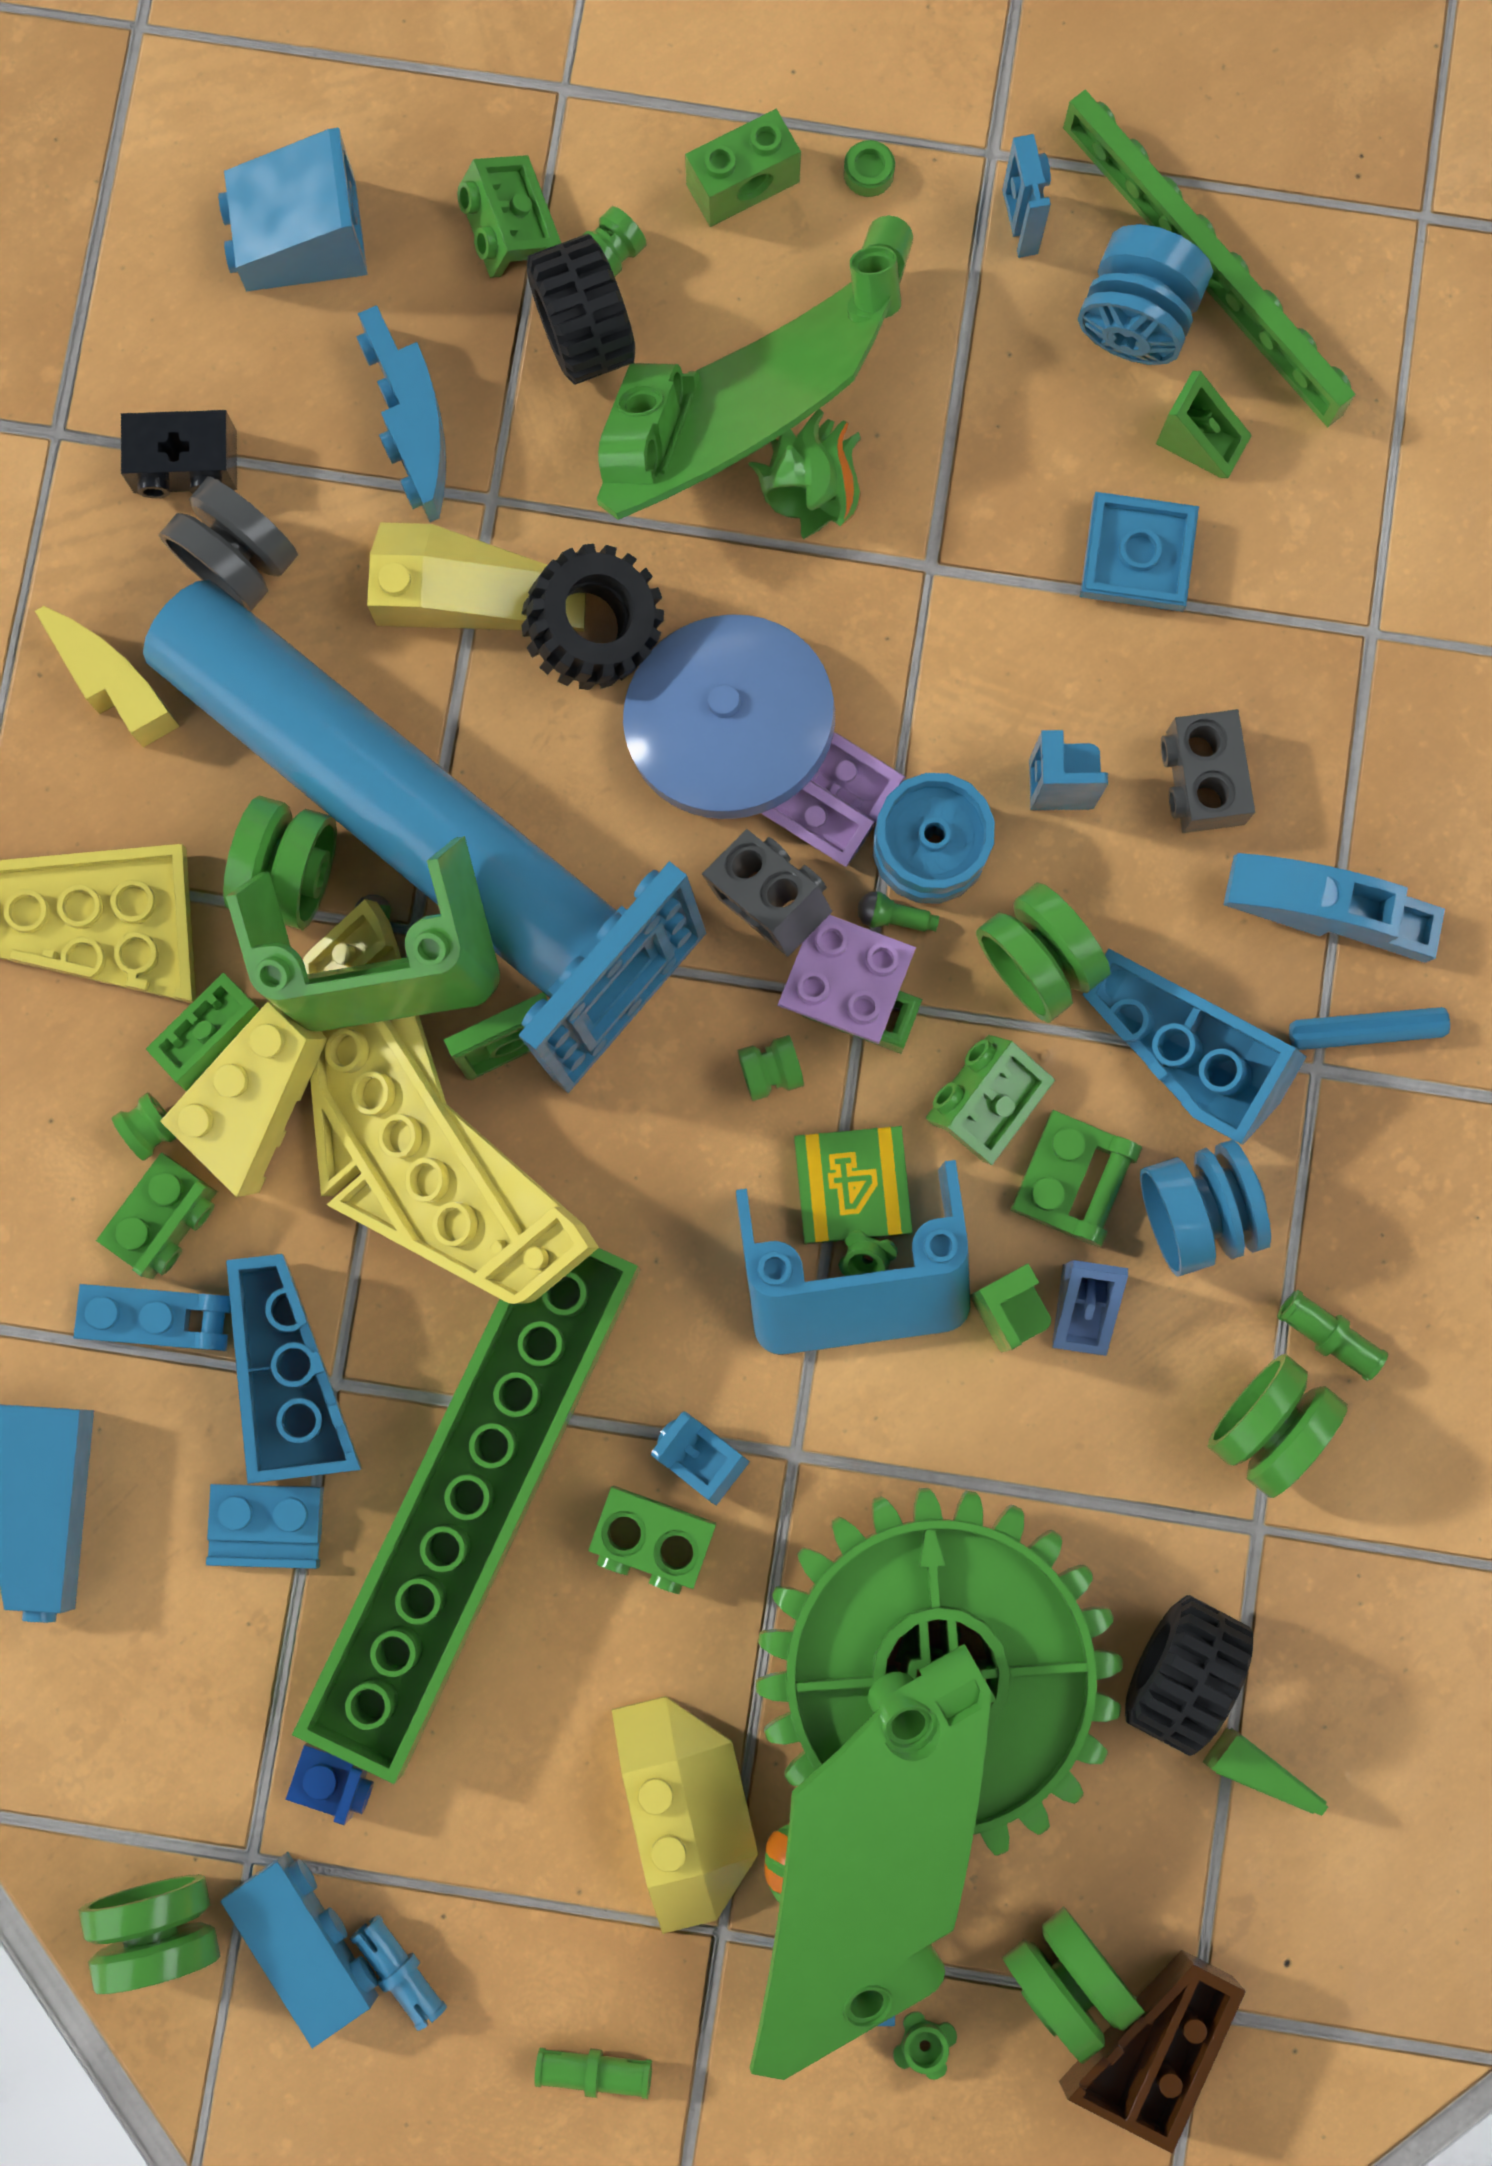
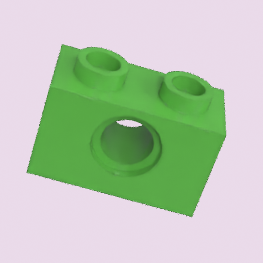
(743, 167)

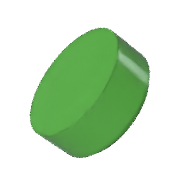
(869, 168)

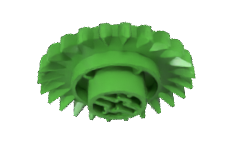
(954, 1572)

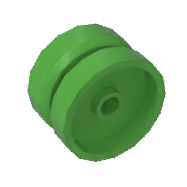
(294, 851)
(1043, 952)
(1278, 1426)
(149, 1934)
(1071, 1986)

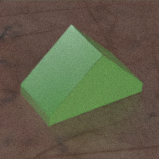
(1204, 428)

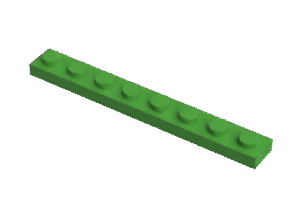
(1231, 285)

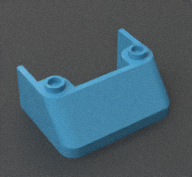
(861, 1307)

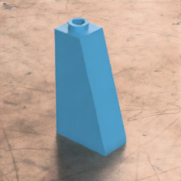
(42, 1507)

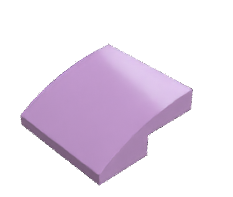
(840, 801)

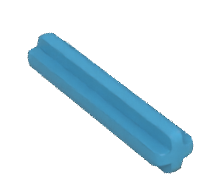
(1369, 1028)

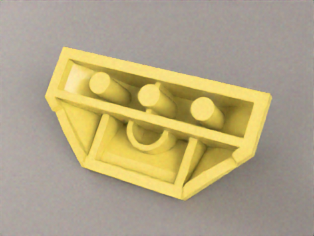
(684, 1810)

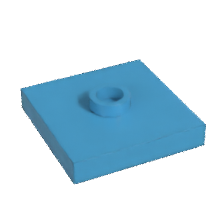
(1139, 551)

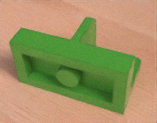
(1012, 1308)

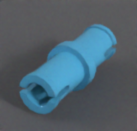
(398, 1972)

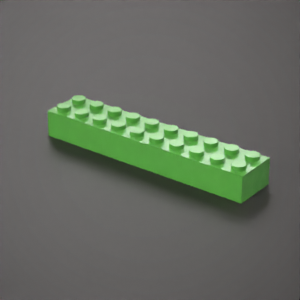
(461, 1518)

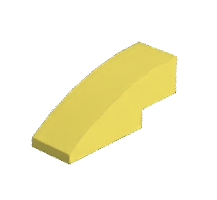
(108, 678)

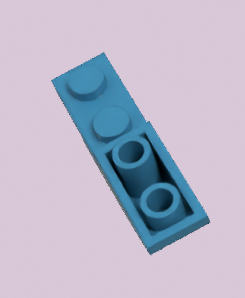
(413, 414)
(1335, 901)

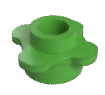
(861, 1245)
(931, 2061)

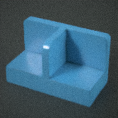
(1065, 774)

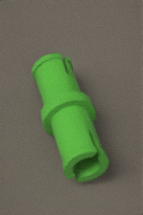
(1332, 1335)
(593, 2073)

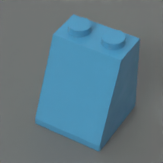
(294, 215)

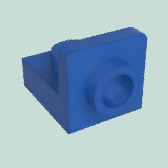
(329, 1785)

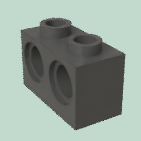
(1223, 771)
(762, 897)

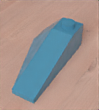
(1204, 1055)

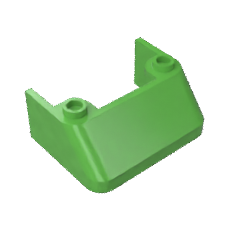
(445, 967)

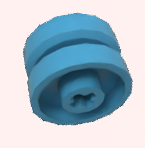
(916, 812)

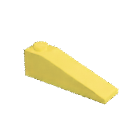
(451, 581)

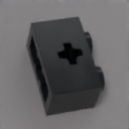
(177, 451)

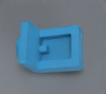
(699, 1457)

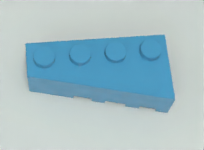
(284, 1390)

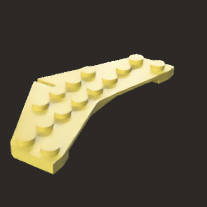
(421, 1165)

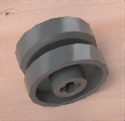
(229, 542)

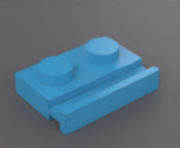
(1023, 193)
(264, 1526)

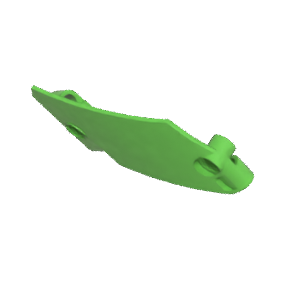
(689, 426)
(875, 1865)

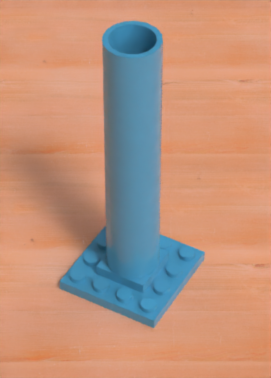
(405, 808)

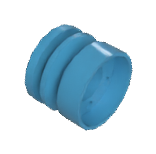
(1145, 294)
(1216, 1204)

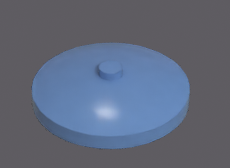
(729, 716)

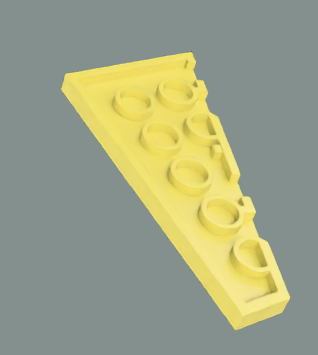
(103, 917)

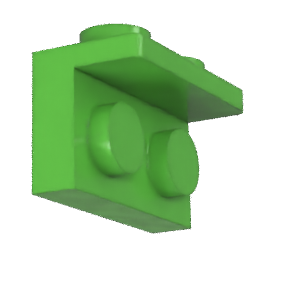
(505, 211)
(203, 1031)
(990, 1097)
(158, 1217)

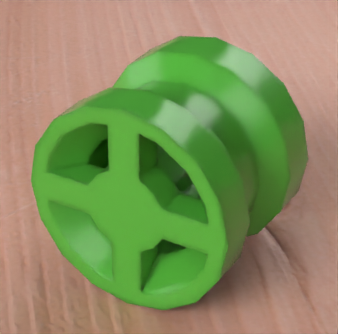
(142, 1126)

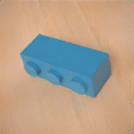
(301, 1948)

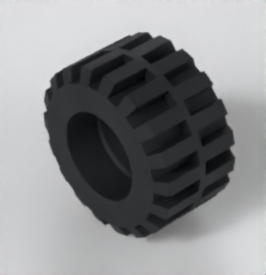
(581, 308)
(618, 585)
(1189, 1675)

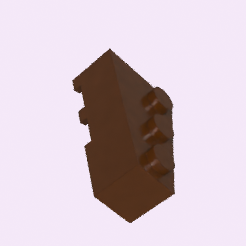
(1159, 2063)

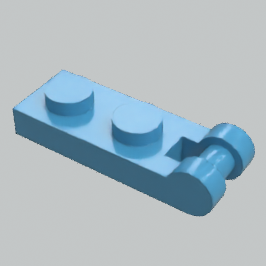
(150, 1317)

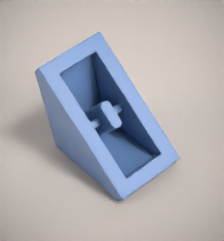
(1088, 1306)

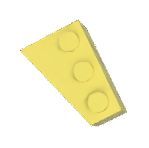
(245, 1099)

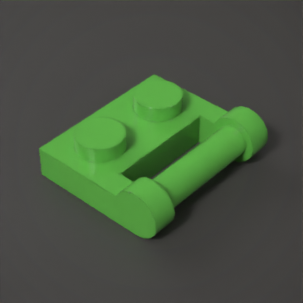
(1059, 1170)

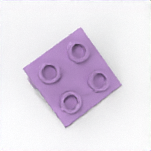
(847, 978)

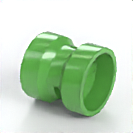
(618, 237)
(773, 1067)

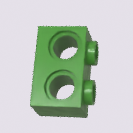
(656, 1524)

